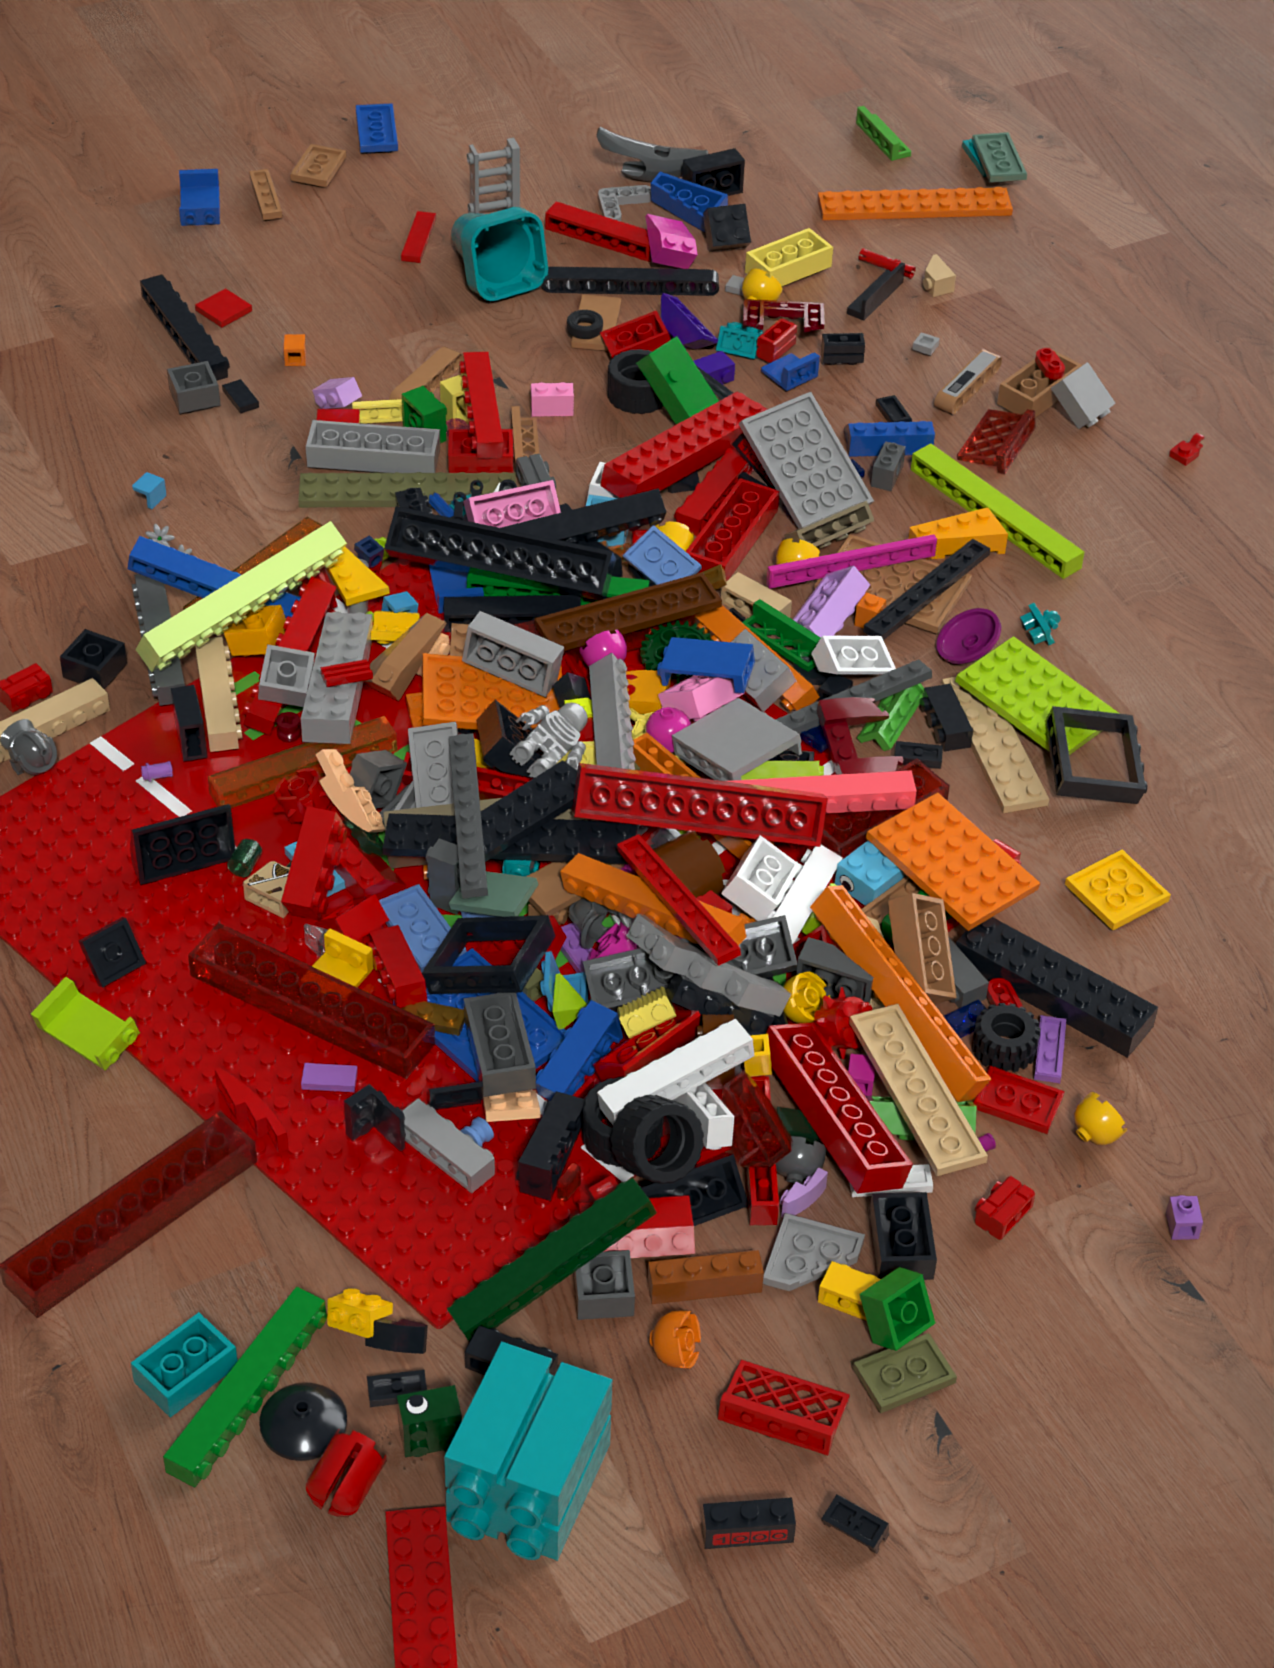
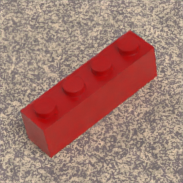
(397, 966)

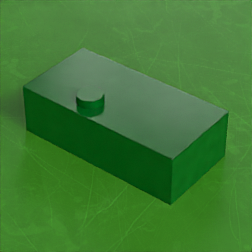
(677, 381)

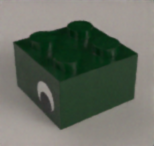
(428, 1420)

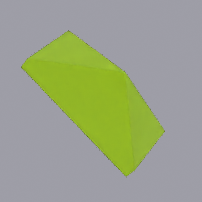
(566, 1002)

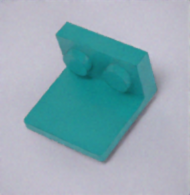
(738, 340)

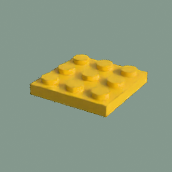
(1117, 889)

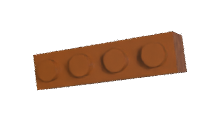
(705, 1277)

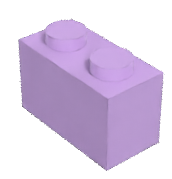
(337, 393)

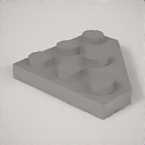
(806, 1251)

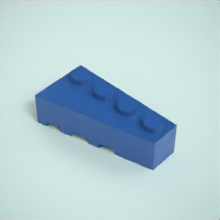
(685, 198)
(581, 1048)

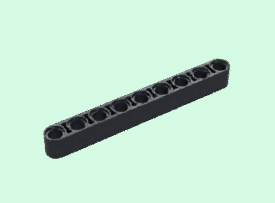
(631, 281)

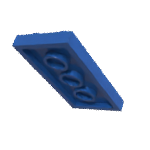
(376, 128)

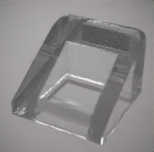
(315, 938)

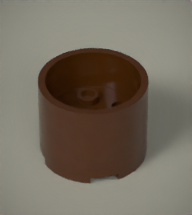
(693, 863)

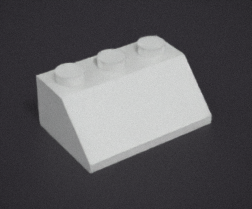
(852, 655)

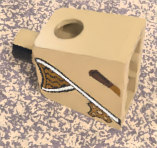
(267, 887)

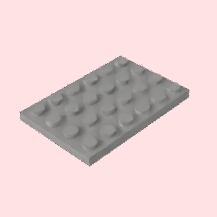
(804, 459)

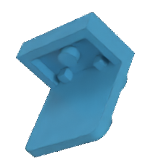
(550, 969)

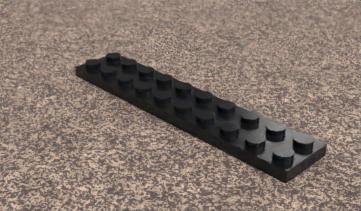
(555, 841)

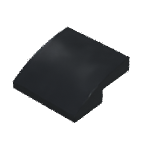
(455, 1095)

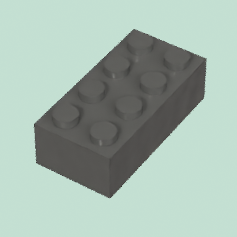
(499, 1043)

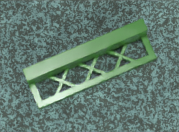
(881, 134)
(900, 710)

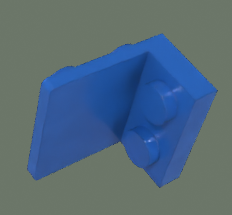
(792, 371)

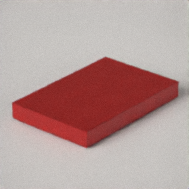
(1019, 1100)

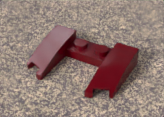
(810, 312)
(835, 717)

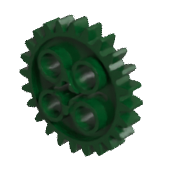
(654, 644)

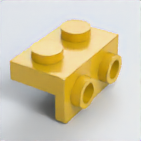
(390, 625)
(356, 1312)

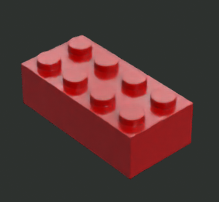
(314, 863)

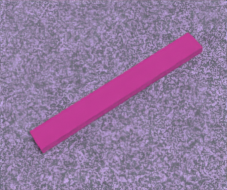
(861, 558)

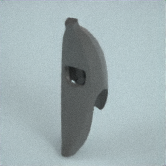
(653, 157)

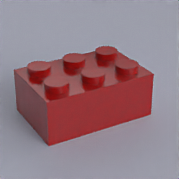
(464, 459)

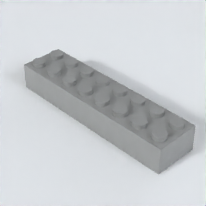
(332, 710)

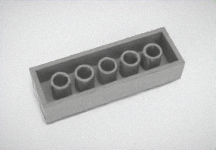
(372, 447)

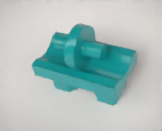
(1044, 624)

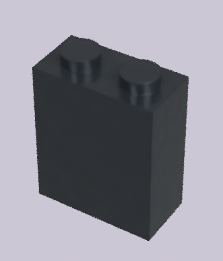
(188, 722)

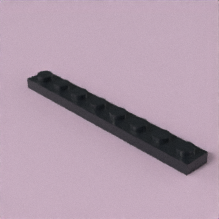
(927, 589)

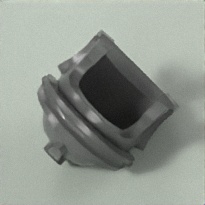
(28, 748)
(588, 920)

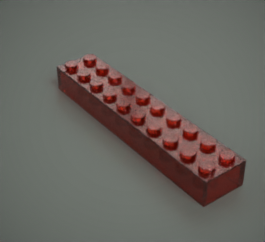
(312, 1000)
(127, 1214)

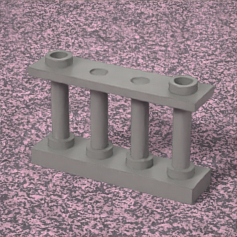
(511, 185)

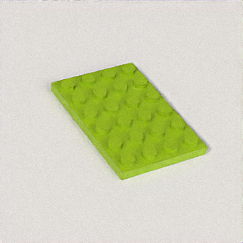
(1025, 688)

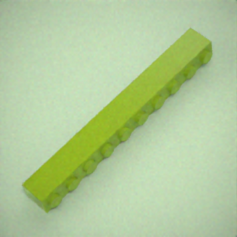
(975, 494)

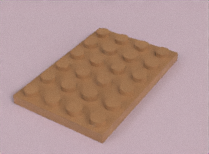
(895, 579)

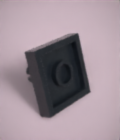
(112, 952)

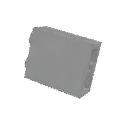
(1083, 396)

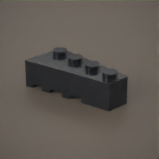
(550, 1146)

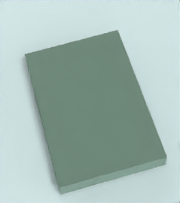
(505, 896)

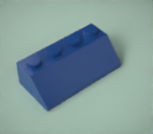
(869, 438)

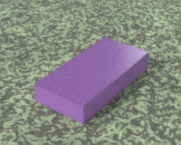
(329, 1077)

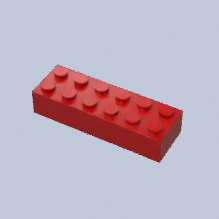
(735, 526)

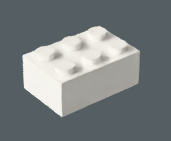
(760, 879)

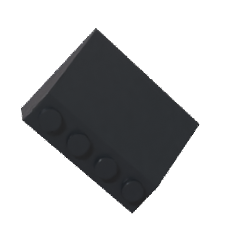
(498, 737)
(182, 844)

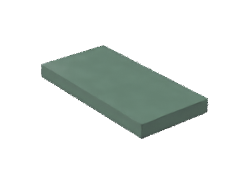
(999, 157)

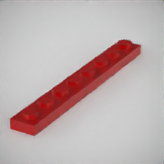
(679, 900)

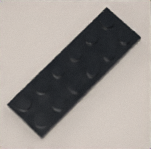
(526, 808)

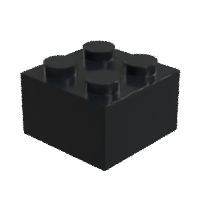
(726, 227)
(93, 657)

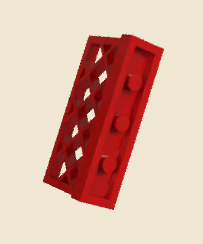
(777, 1421)

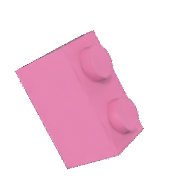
(552, 399)

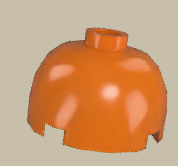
(676, 1338)

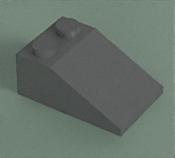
(835, 970)

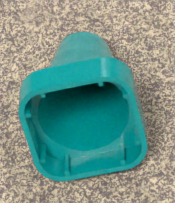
(501, 252)

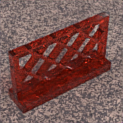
(1011, 442)

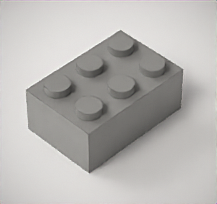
(769, 675)

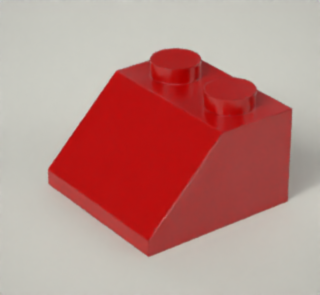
(356, 918)

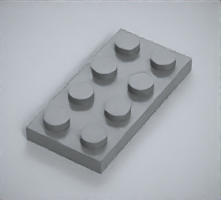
(432, 763)

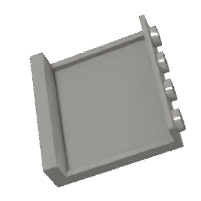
(733, 741)

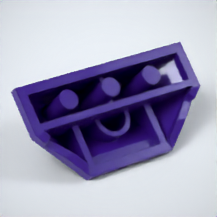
(683, 324)

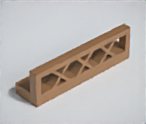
(519, 433)

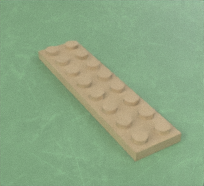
(1001, 755)
(918, 1090)

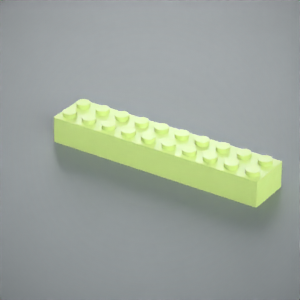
(241, 596)

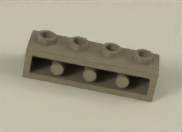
(834, 525)

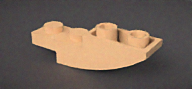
(350, 800)

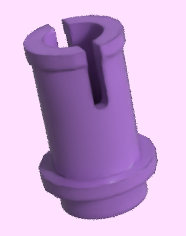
(156, 771)

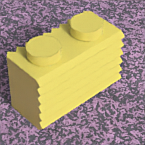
(646, 1012)

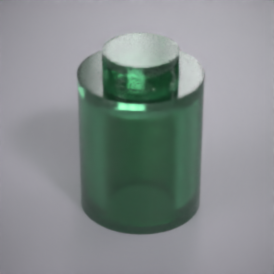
(244, 857)

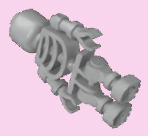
(553, 735)

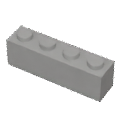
(447, 1146)

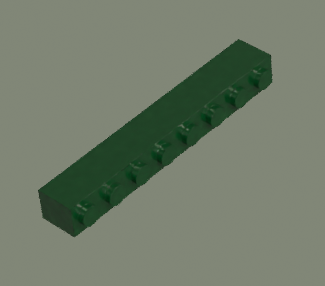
(553, 1259)

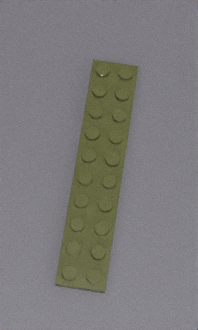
(380, 488)

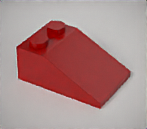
(640, 333)
(505, 951)

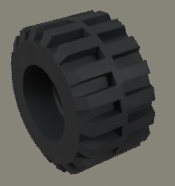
(1006, 1022)

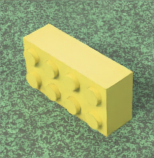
(792, 257)

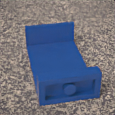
(199, 197)
(450, 584)
(708, 659)

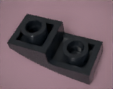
(399, 1336)

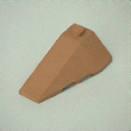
(402, 659)

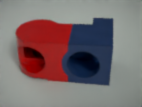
(371, 552)

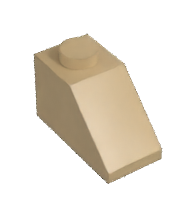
(938, 277)

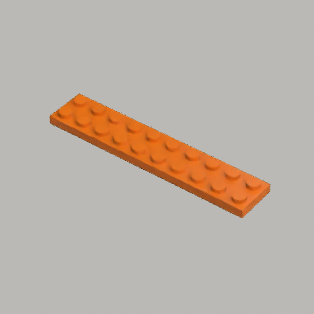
(914, 203)

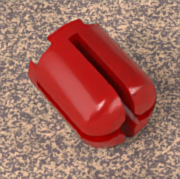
(365, 1465)

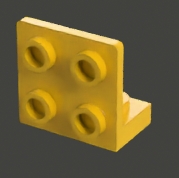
(345, 958)

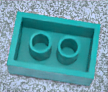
(184, 1364)

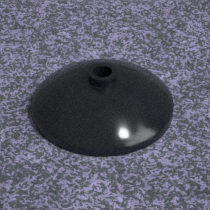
(306, 1433)

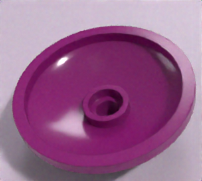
(969, 636)

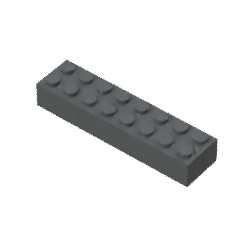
(630, 974)

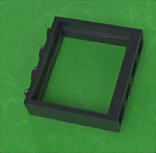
(1090, 787)
(445, 978)

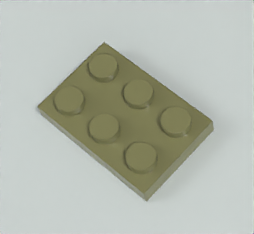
(904, 1374)

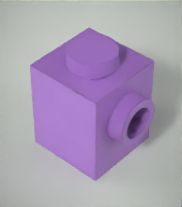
(1184, 1217)

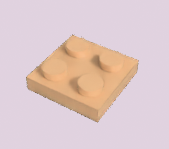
(511, 1106)

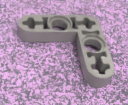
(614, 197)

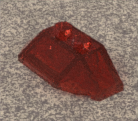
(757, 1131)

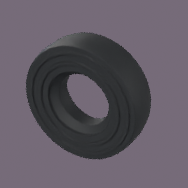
(584, 332)

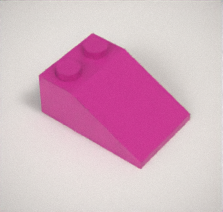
(670, 242)

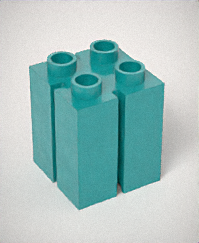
(527, 1452)

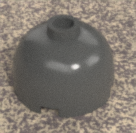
(802, 1160)

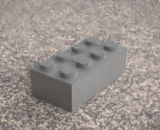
(512, 653)

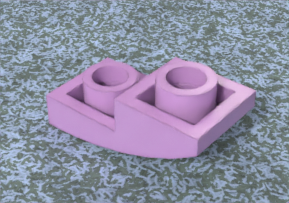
(804, 1195)

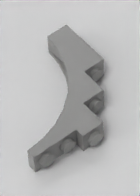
(684, 959)

